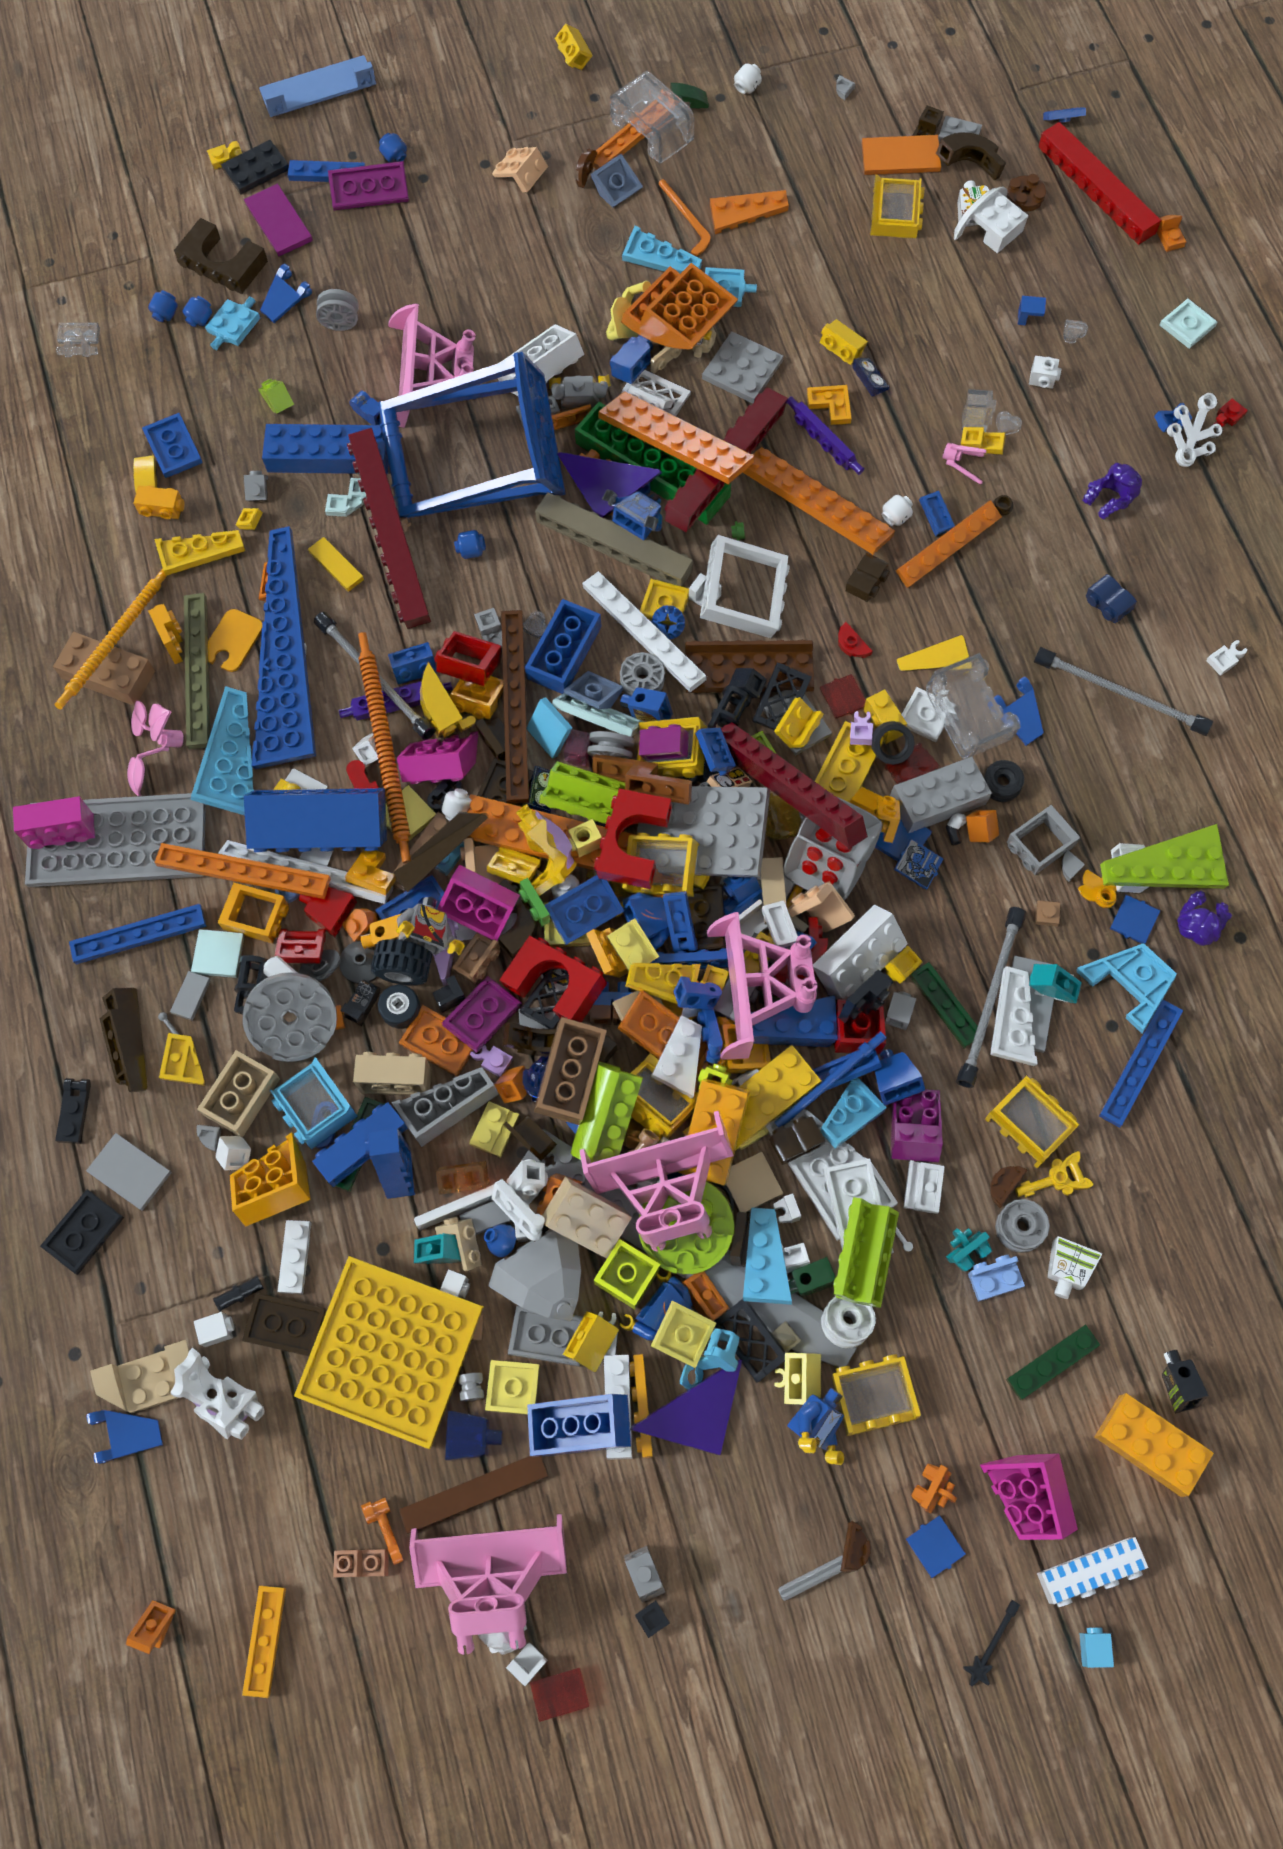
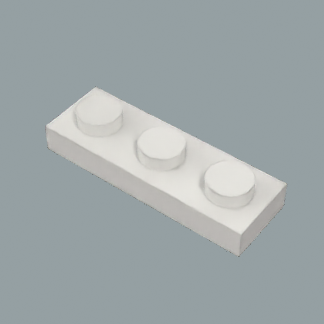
(294, 1257)

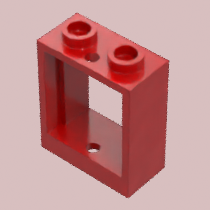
(472, 647)

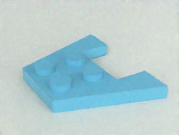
(1140, 974)

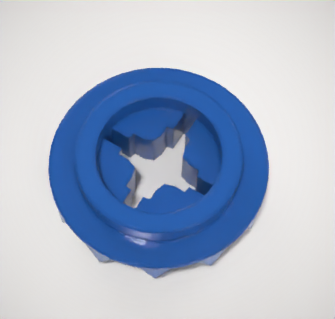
(674, 615)

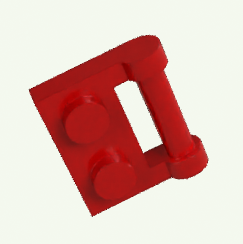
(300, 946)

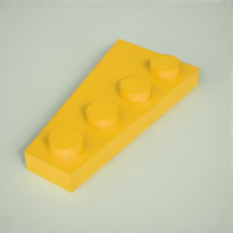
(191, 552)

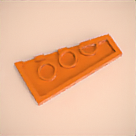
(734, 210)

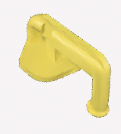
(616, 329)

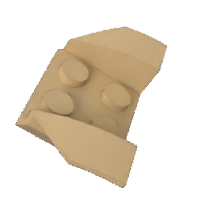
(141, 1381)

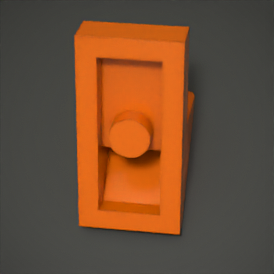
(1170, 232)
(151, 1627)

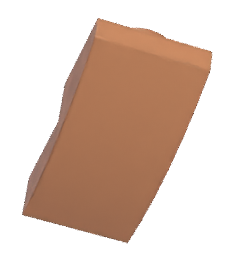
(361, 1563)

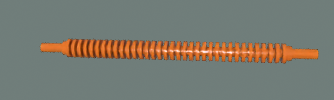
(384, 747)

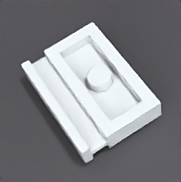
(924, 1187)

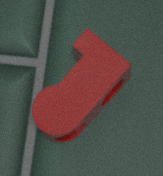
(358, 775)

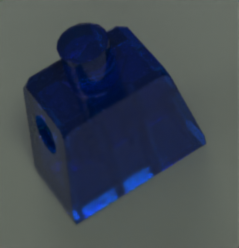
(469, 1436)

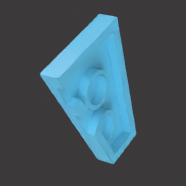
(852, 1113)

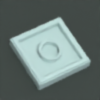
(1188, 323)
(218, 953)

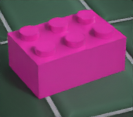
(54, 822)
(478, 903)

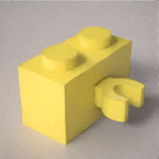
(800, 1377)

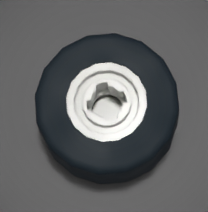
(402, 1014)

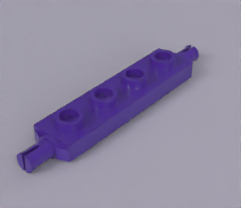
(827, 439)
(409, 693)

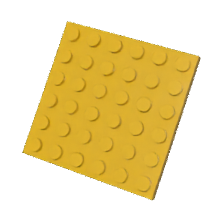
(389, 1352)

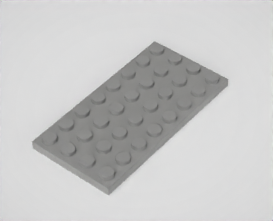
(124, 842)

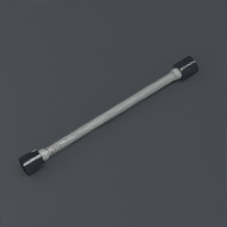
(1198, 724)
(422, 725)
(968, 1072)

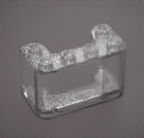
(655, 114)
(969, 707)

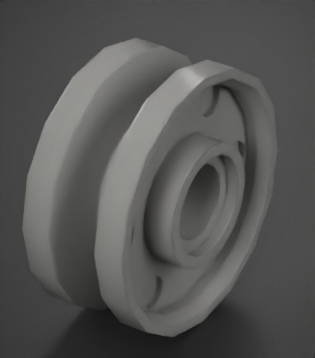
(337, 309)
(642, 664)
(610, 744)
(1032, 1216)

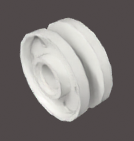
(846, 1334)

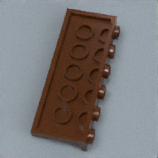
(721, 658)

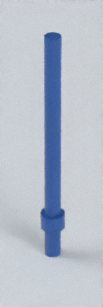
(865, 1050)

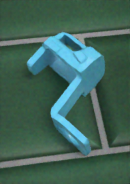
(714, 1357)

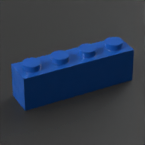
(349, 1148)

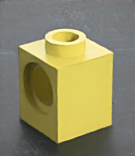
(588, 830)

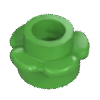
(738, 531)

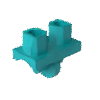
(977, 1242)

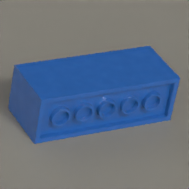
(315, 819)

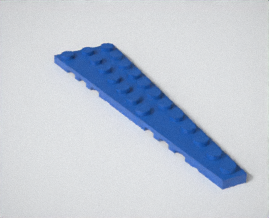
(284, 702)

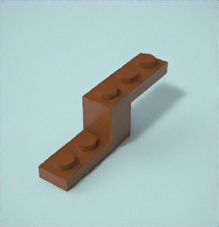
(643, 778)

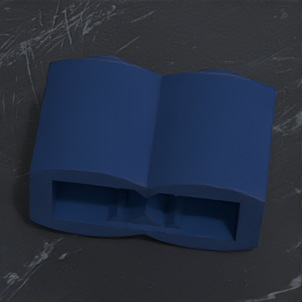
(1110, 599)

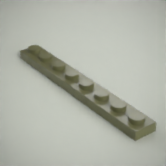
(196, 671)

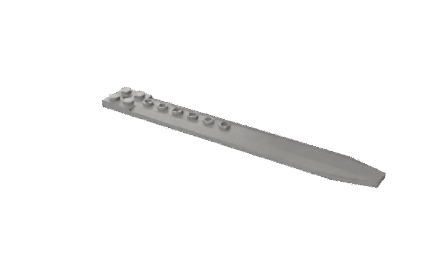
(727, 1279)

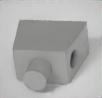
(644, 1574)

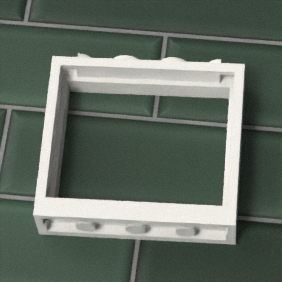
(732, 618)

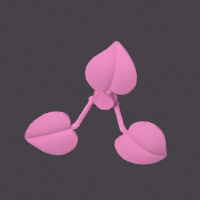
(167, 738)

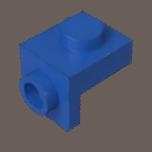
(1166, 418)

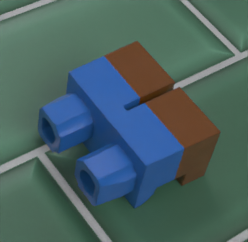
(602, 1008)

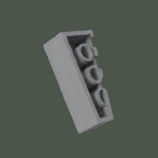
(445, 1104)

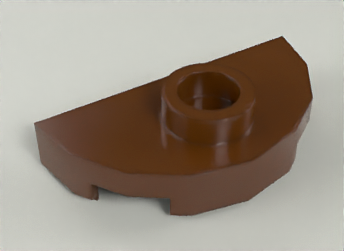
(585, 166)
(1005, 1182)
(856, 1549)

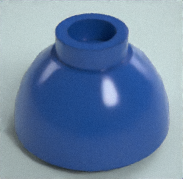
(500, 1239)

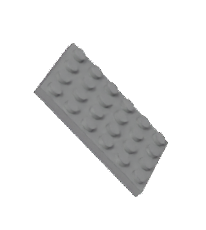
(726, 825)

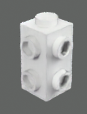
(528, 1179)

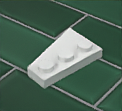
(680, 1058)

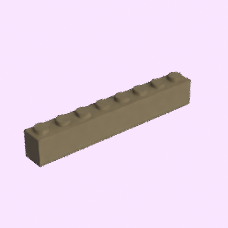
(613, 540)

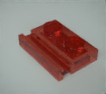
(917, 764)
(559, 1694)

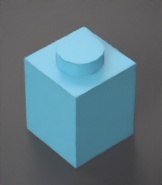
(1096, 1648)

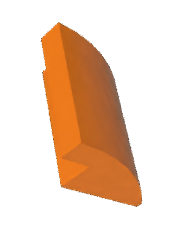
(679, 308)

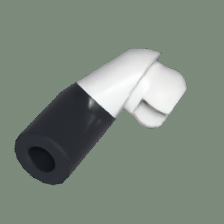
(955, 822)

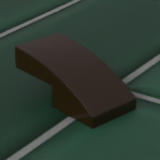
(928, 121)

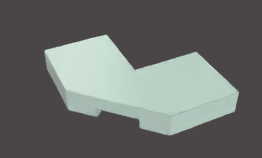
(345, 504)

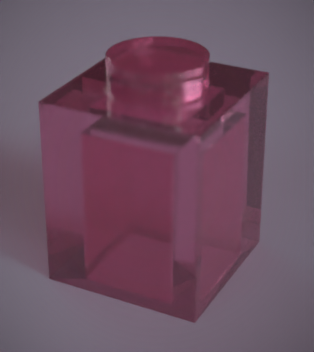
(576, 748)

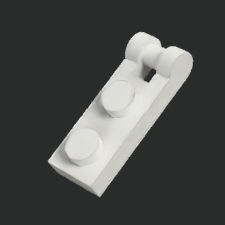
(517, 1210)

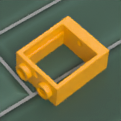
(233, 905)

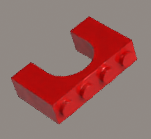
(628, 809)
(538, 957)

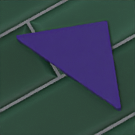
(597, 475)
(696, 1416)

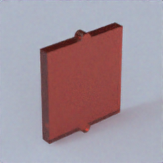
(843, 696)

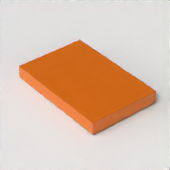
(435, 1042)

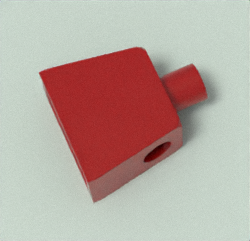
(331, 911)

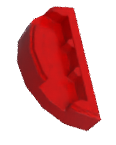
(851, 642)

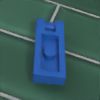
(679, 921)
(710, 1034)

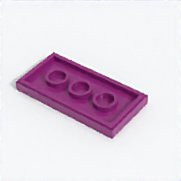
(368, 185)
(278, 220)

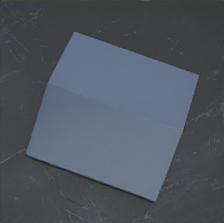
(616, 181)
(594, 690)

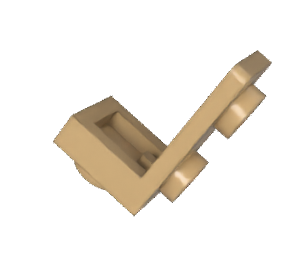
(660, 360)
(465, 1238)

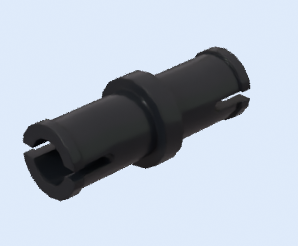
(238, 1293)

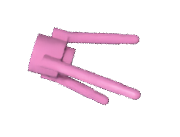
(954, 453)

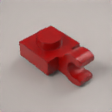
(1230, 413)

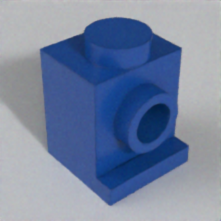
(740, 887)

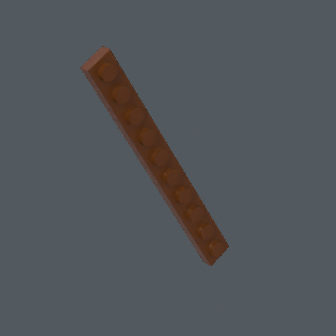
(514, 707)

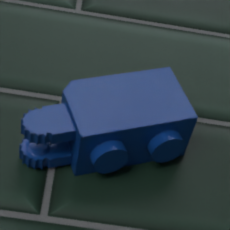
(631, 359)

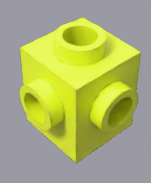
(715, 1070)

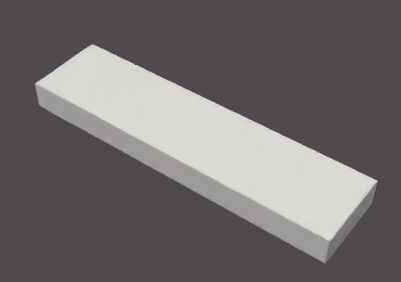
(454, 1208)

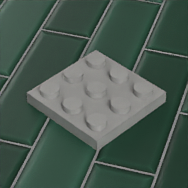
(742, 367)

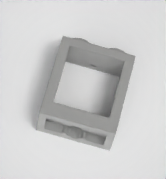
(1057, 825)

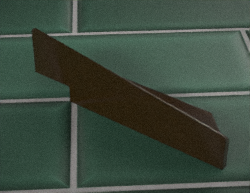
(438, 848)
(124, 1038)

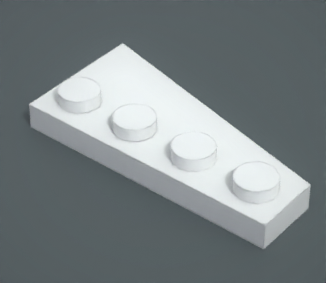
(1013, 1021)

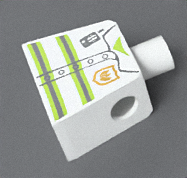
(1071, 1265)

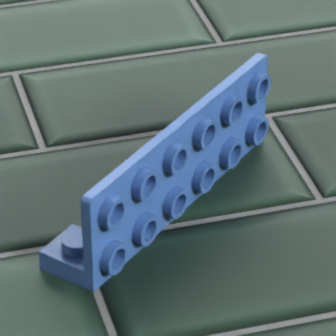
(318, 85)

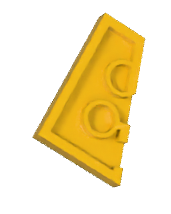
(660, 979)

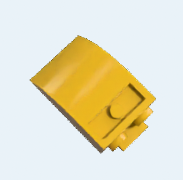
(439, 707)

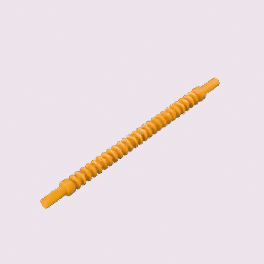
(122, 625)

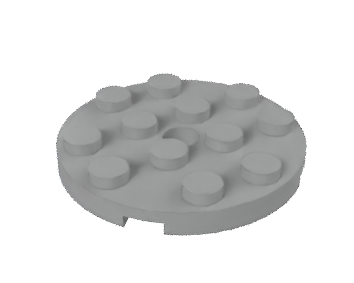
(298, 995)

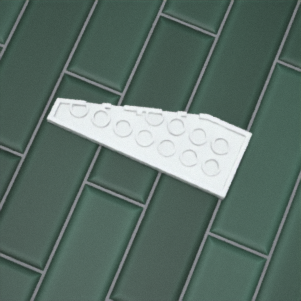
(810, 1169)

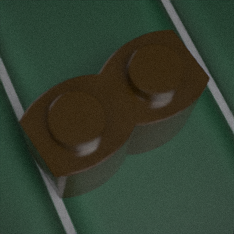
(867, 576)
(796, 1140)

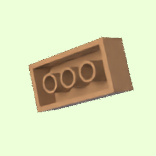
(118, 676)
(570, 1071)

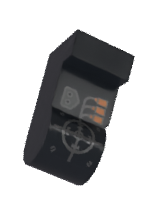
(361, 1002)

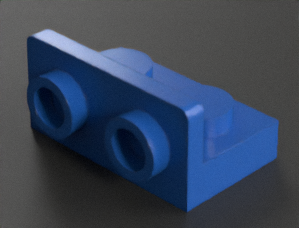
(411, 662)
(715, 750)

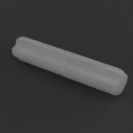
(811, 1579)

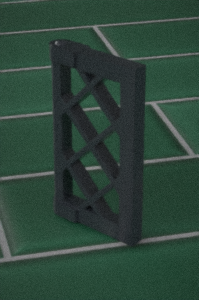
(773, 684)
(535, 1015)
(769, 1340)

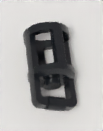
(723, 717)
(242, 987)

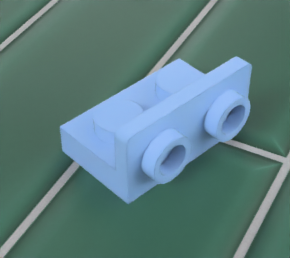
(996, 1278)

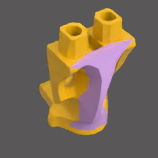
(547, 838)

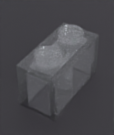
(978, 409)

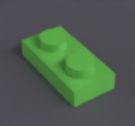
(538, 909)

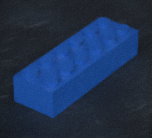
(313, 448)

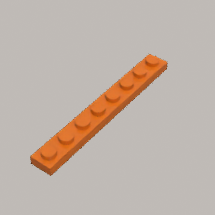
(243, 870)

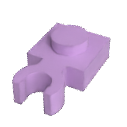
(861, 730)
(494, 1060)

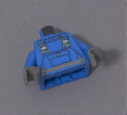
(636, 512)

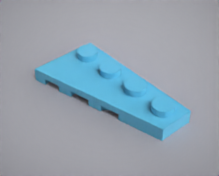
(652, 253)
(765, 1264)

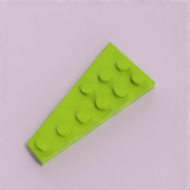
(1181, 862)

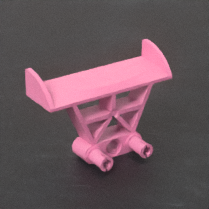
(459, 353)
(799, 962)
(660, 1161)
(488, 1577)

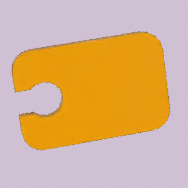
(236, 635)

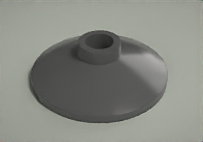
(354, 970)
(319, 971)

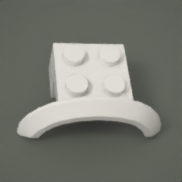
(997, 216)

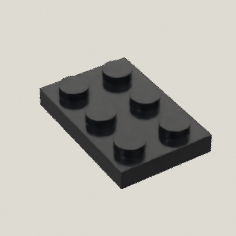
(255, 167)

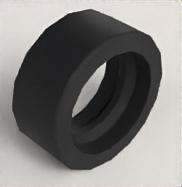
(904, 754)

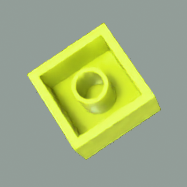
(627, 1274)

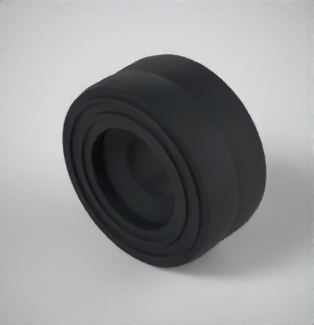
(1009, 770)

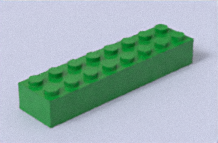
(627, 449)

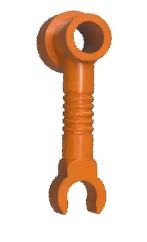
(377, 1512)

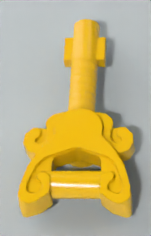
(1058, 1178)

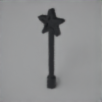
(979, 1668)

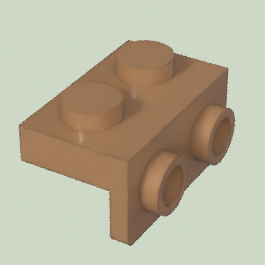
(476, 957)

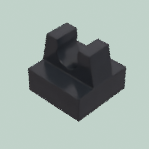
(652, 1619)

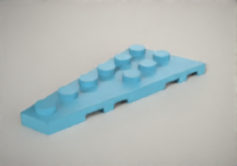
(227, 760)

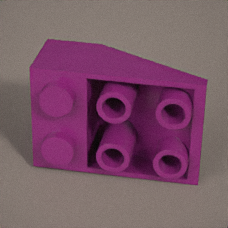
(917, 1127)

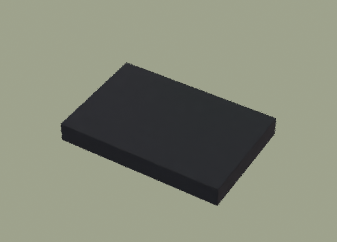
(82, 1232)

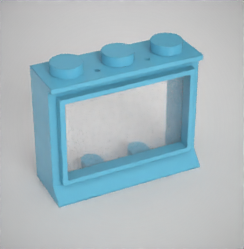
(312, 1105)

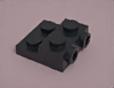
(867, 997)

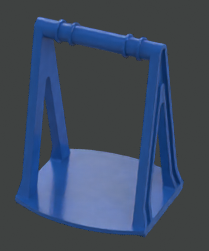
(537, 426)

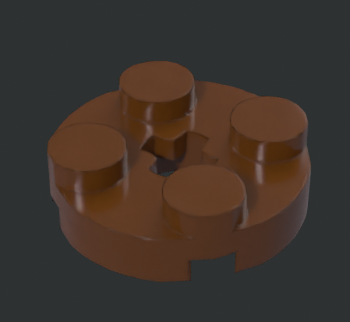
(1026, 184)

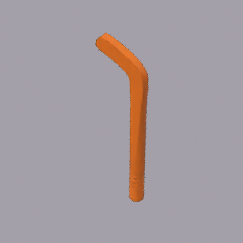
(703, 233)

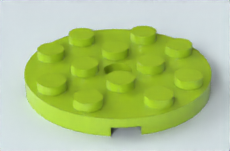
(691, 1253)

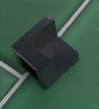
(749, 681)
(449, 995)

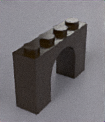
(234, 273)

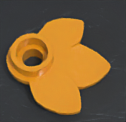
(1094, 890)

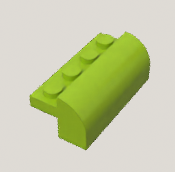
(580, 792)
(606, 1113)
(866, 1253)

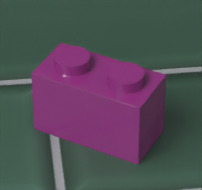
(663, 743)

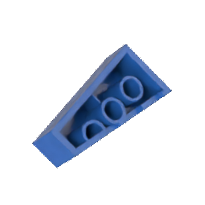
(795, 1028)
(392, 1162)

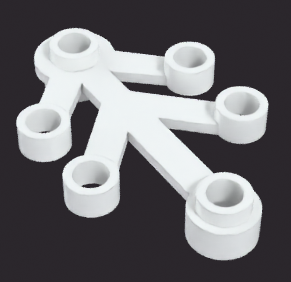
(1193, 432)

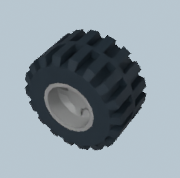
(401, 962)

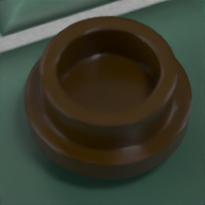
(1003, 504)

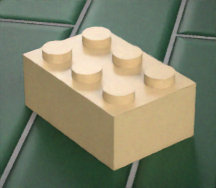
(392, 1074)
(238, 1093)
(586, 1217)

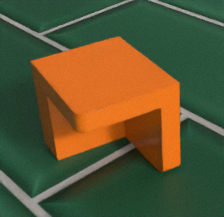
(982, 825)
(511, 1085)

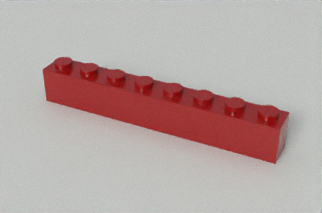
(1099, 183)

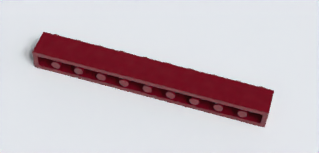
(746, 435)
(389, 529)
(795, 787)

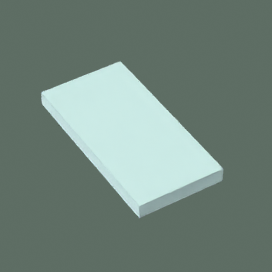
(606, 718)

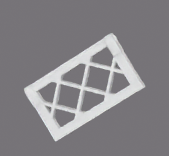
(670, 387)

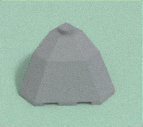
(542, 1276)

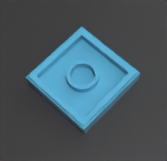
(549, 727)

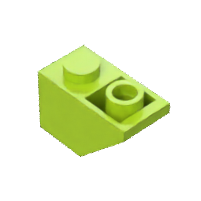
(275, 395)

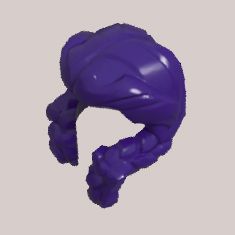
(1121, 479)
(1200, 923)

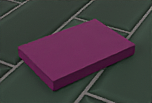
(482, 1014)

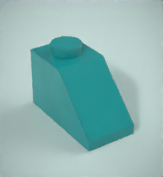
(1055, 982)
(436, 1249)

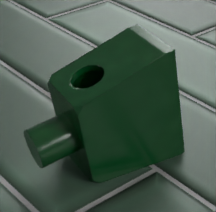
(821, 1277)

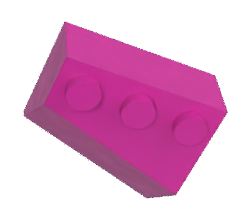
(437, 759)
(1033, 1495)

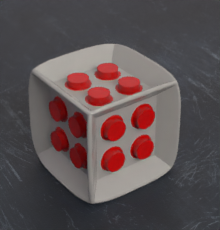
(821, 858)

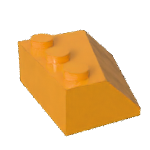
(270, 1183)

